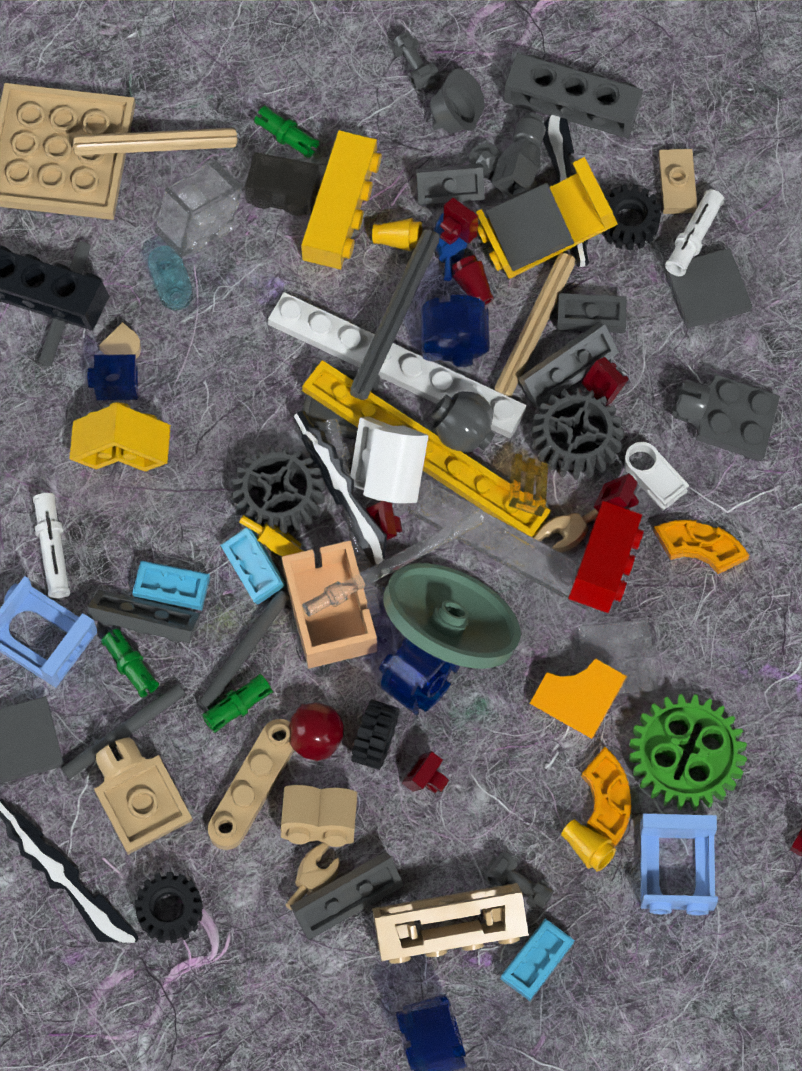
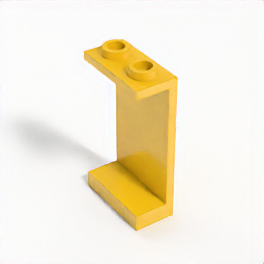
(582, 209)

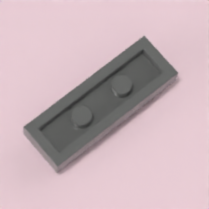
(568, 365)
(143, 616)
(347, 895)

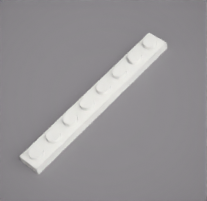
(400, 366)

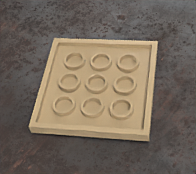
(38, 152)

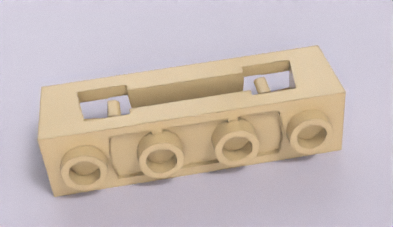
(500, 905)

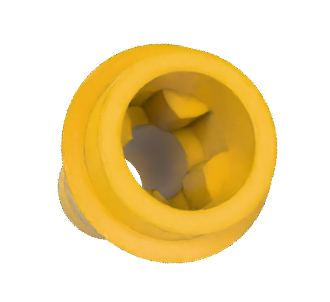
(398, 234)
(589, 845)

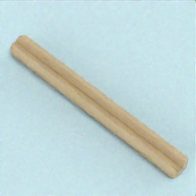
(154, 141)
(535, 324)

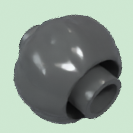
(463, 421)

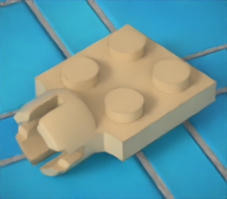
(138, 796)

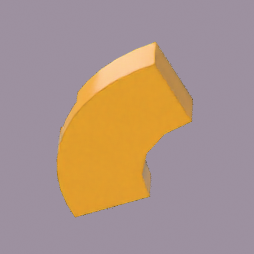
(702, 542)
(610, 796)

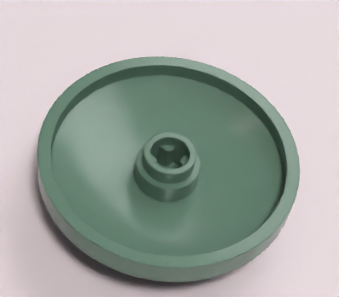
(451, 615)

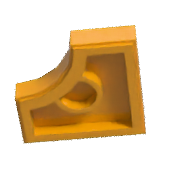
(581, 698)

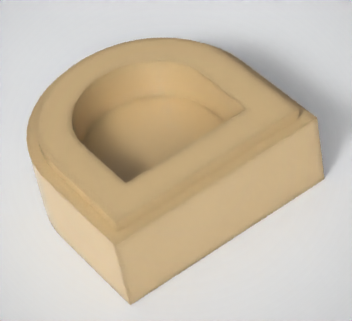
(121, 342)

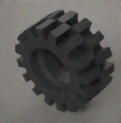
(640, 202)
(375, 734)
(175, 928)

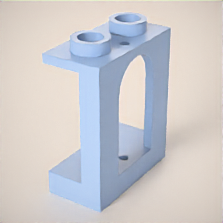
(79, 632)
(696, 827)

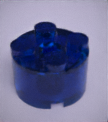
(455, 330)
(415, 677)
(432, 1035)

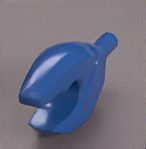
(449, 253)

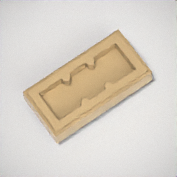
(677, 181)

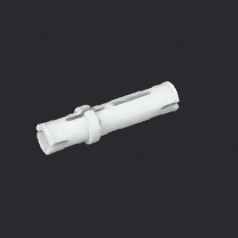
(689, 243)
(46, 508)

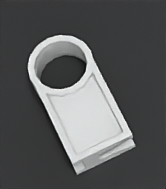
(659, 482)

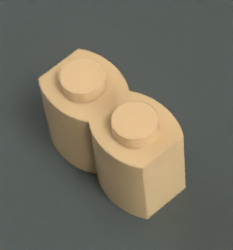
(318, 815)

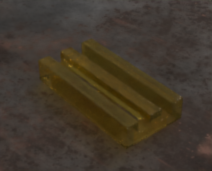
(541, 485)

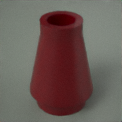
(472, 278)

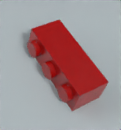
(607, 557)

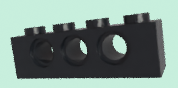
(48, 299)

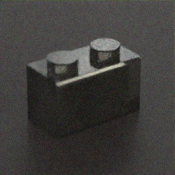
(282, 184)

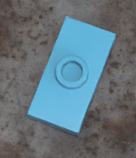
(253, 565)
(171, 585)
(537, 959)

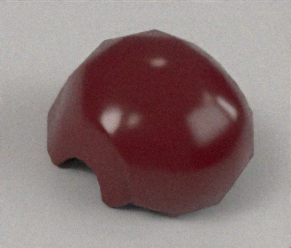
(316, 731)

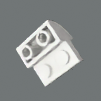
(388, 461)

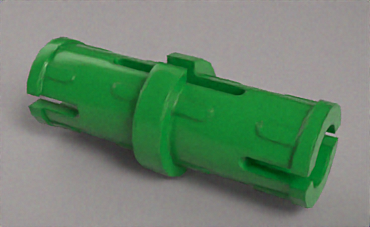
(286, 132)
(130, 663)
(237, 703)

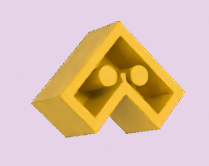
(120, 436)

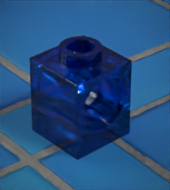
(121, 389)

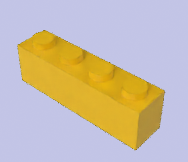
(340, 200)

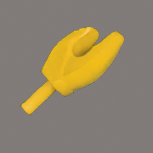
(273, 537)

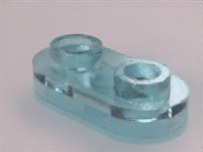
(170, 280)

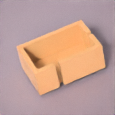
(334, 631)

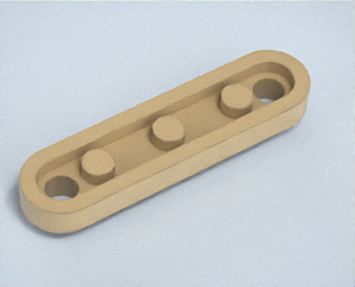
(251, 785)

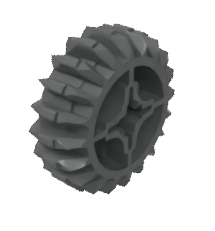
(552, 422)
(288, 465)

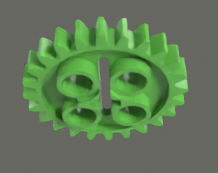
(717, 764)

